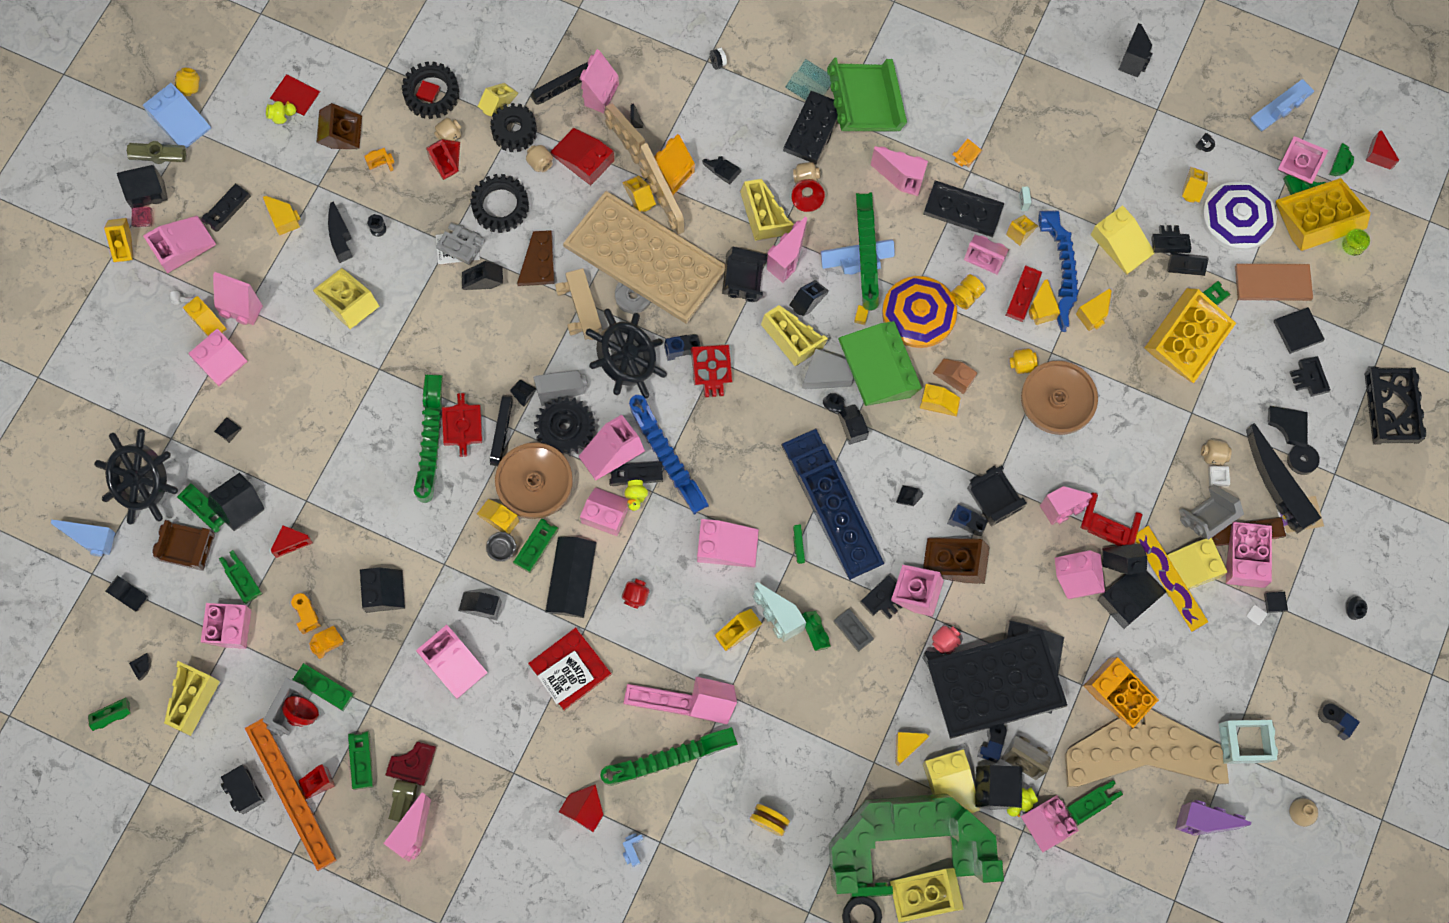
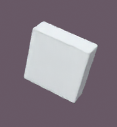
(1219, 476)

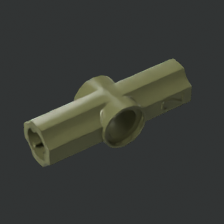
(146, 152)

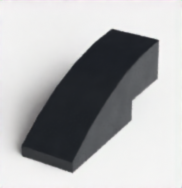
(338, 234)

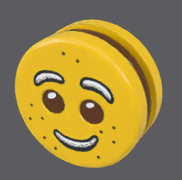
(769, 820)

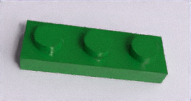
(323, 687)

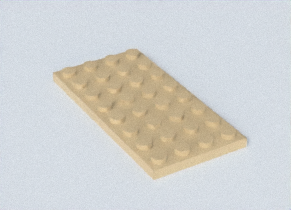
(645, 257)

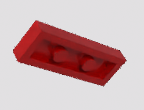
(1023, 293)

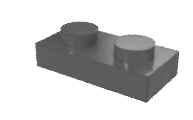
(853, 630)

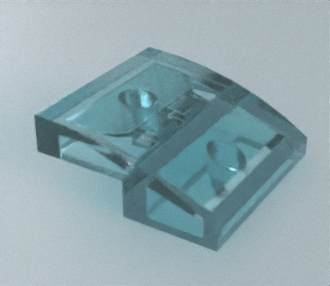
(808, 79)

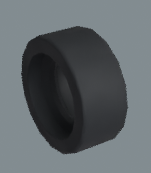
(865, 901)

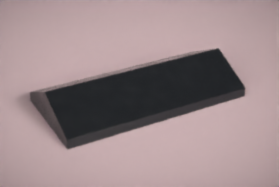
(571, 577)

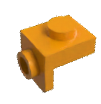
(967, 153)
(379, 157)
(325, 641)

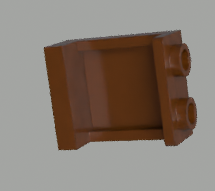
(183, 545)

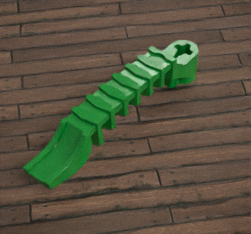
(867, 251)
(433, 404)
(705, 746)

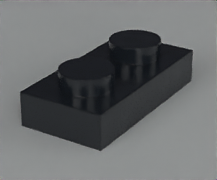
(1187, 264)

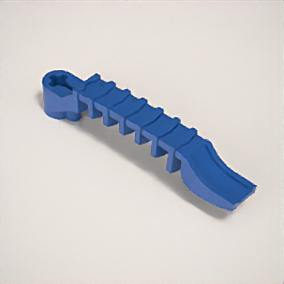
(1050, 222)
(648, 424)

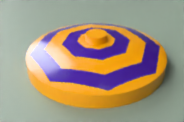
(920, 310)

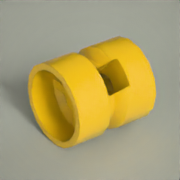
(968, 290)

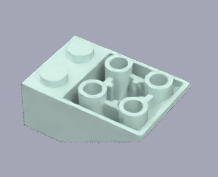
(781, 612)

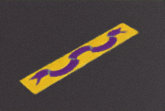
(1171, 579)

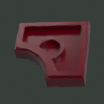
(414, 765)

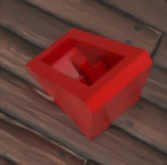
(1381, 152)
(289, 541)
(316, 781)

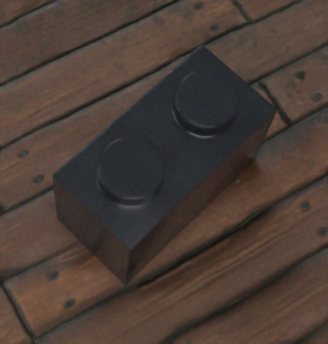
(242, 789)

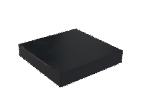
(1299, 330)

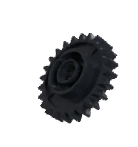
(565, 412)

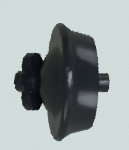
(834, 402)
(1356, 608)

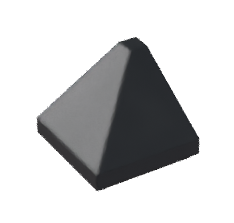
(635, 117)
(522, 392)
(227, 430)
(909, 496)

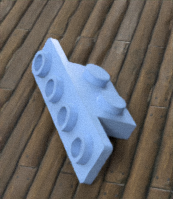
(1282, 105)
(849, 256)

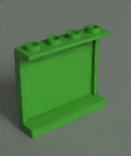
(867, 96)

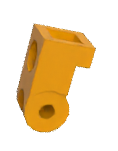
(307, 614)

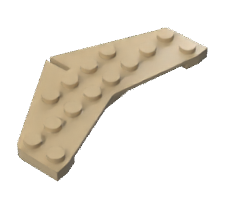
(649, 169)
(1155, 744)

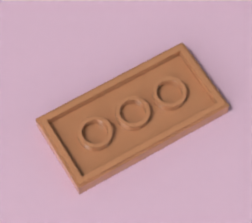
(1274, 282)

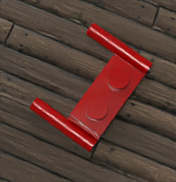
(1108, 529)

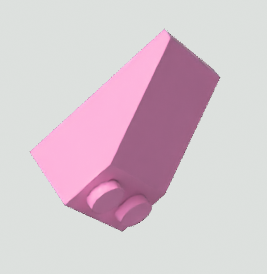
(235, 299)
(727, 544)
(409, 833)

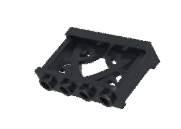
(1412, 400)

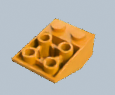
(675, 163)
(1121, 691)

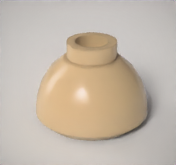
(1303, 812)

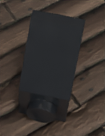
(482, 276)
(808, 298)
(853, 424)
(1125, 559)
(480, 604)

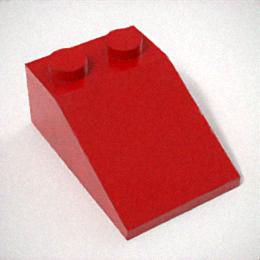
(583, 155)

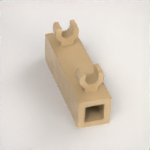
(583, 303)

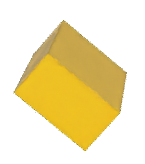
(861, 315)

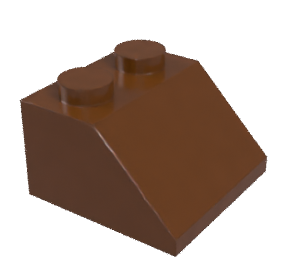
(338, 128)

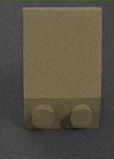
(1033, 760)

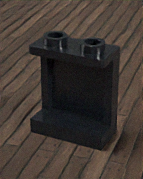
(743, 274)
(995, 495)

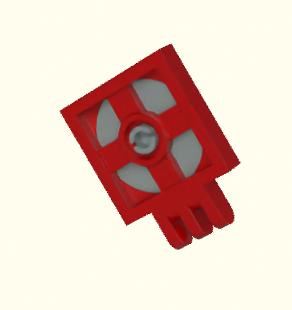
(711, 368)

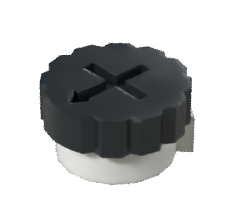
(718, 58)

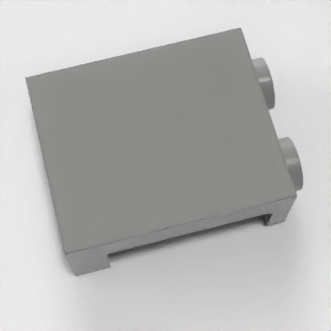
(1213, 514)
(275, 716)

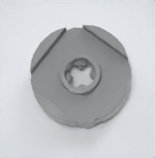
(628, 304)

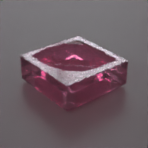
(142, 217)

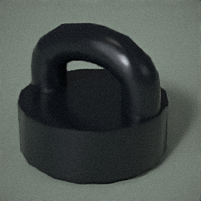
(1202, 142)

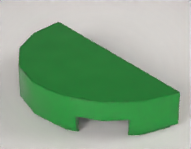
(1342, 162)
(798, 544)

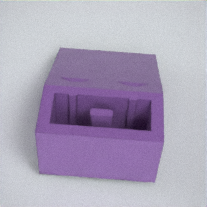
(1199, 819)

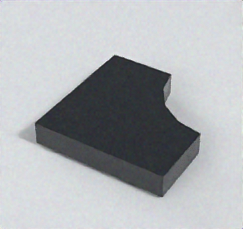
(1291, 423)

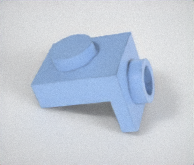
(630, 854)

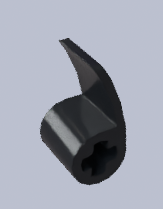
(126, 593)

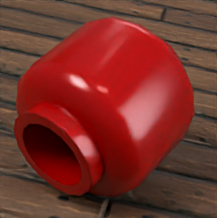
(635, 593)

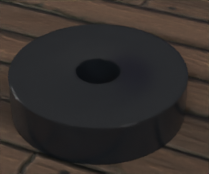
(1297, 465)

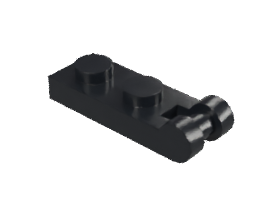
(226, 207)
(647, 472)

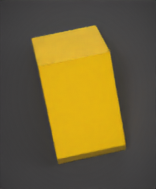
(1021, 229)
(906, 744)

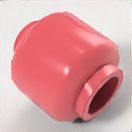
(946, 640)

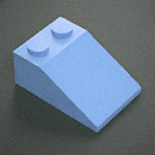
(176, 116)

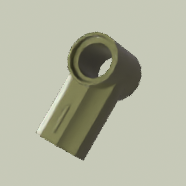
(402, 795)

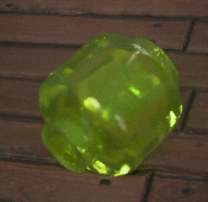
(1356, 242)

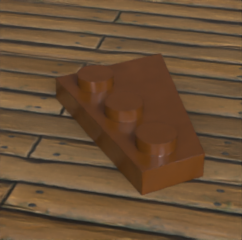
(538, 262)

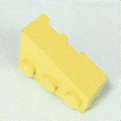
(763, 212)
(791, 335)
(189, 698)

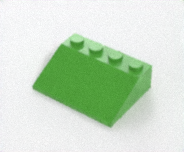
(880, 364)

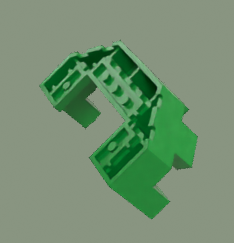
(911, 818)

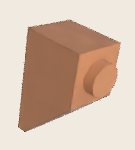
(956, 374)

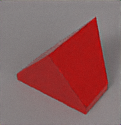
(444, 157)
(583, 808)

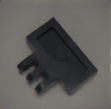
(1170, 241)
(1311, 377)
(880, 598)

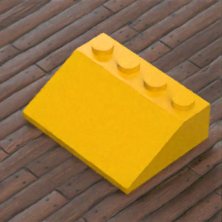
(1322, 214)
(1190, 334)

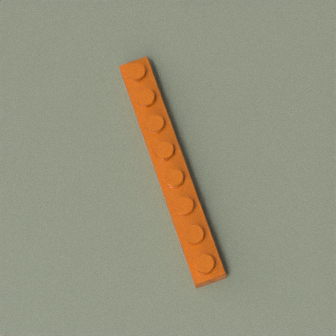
(291, 795)

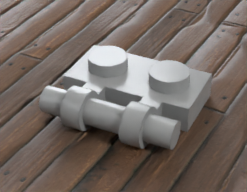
(457, 247)

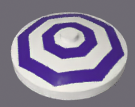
(1239, 216)

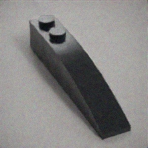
(1280, 484)

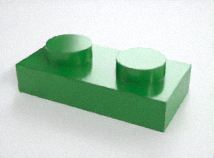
(815, 631)
(109, 714)
(880, 889)

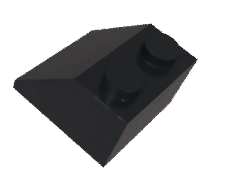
(1137, 53)
(142, 186)
(235, 501)
(382, 589)
(998, 787)

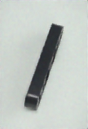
(558, 85)
(501, 430)

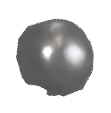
(500, 546)

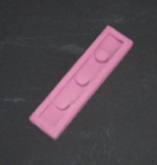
(657, 699)

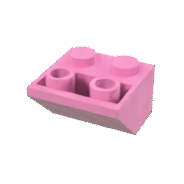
(1063, 503)
(226, 625)
(1050, 823)

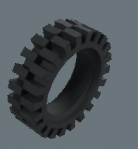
(428, 71)
(505, 222)

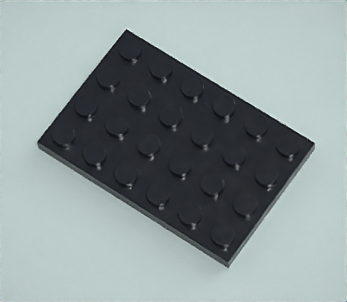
(996, 683)

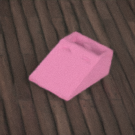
(598, 82)
(900, 169)
(179, 242)
(784, 257)
(611, 448)
(1249, 555)
(451, 661)

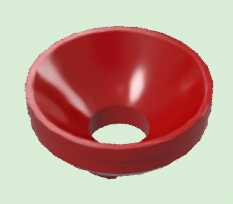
(811, 202)
(299, 711)

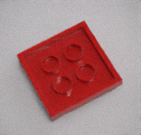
(567, 644)

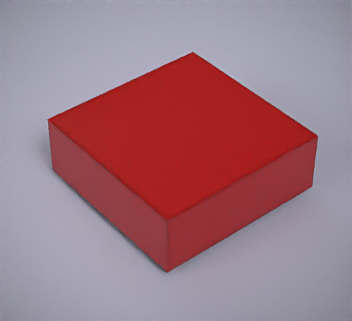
(428, 91)

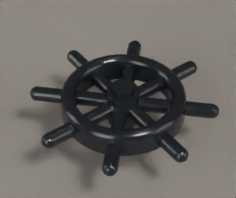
(626, 353)
(136, 476)

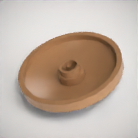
(1059, 397)
(533, 480)

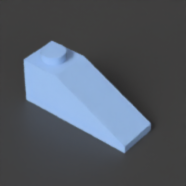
(95, 539)

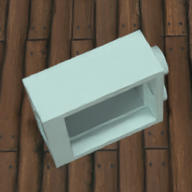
(1230, 742)

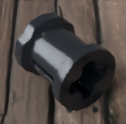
(375, 230)

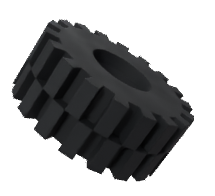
(518, 138)

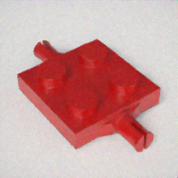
(462, 425)

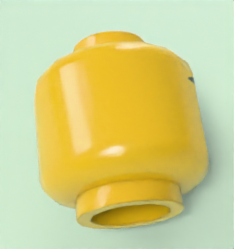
(187, 81)
(1023, 361)

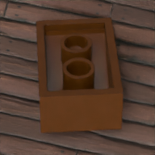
(957, 559)

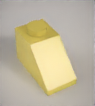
(496, 97)

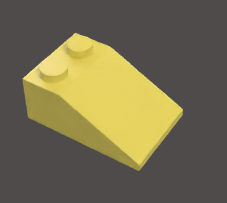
(1123, 240)
(346, 298)
(1198, 563)
(952, 776)
(926, 895)

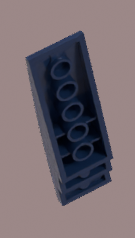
(832, 504)

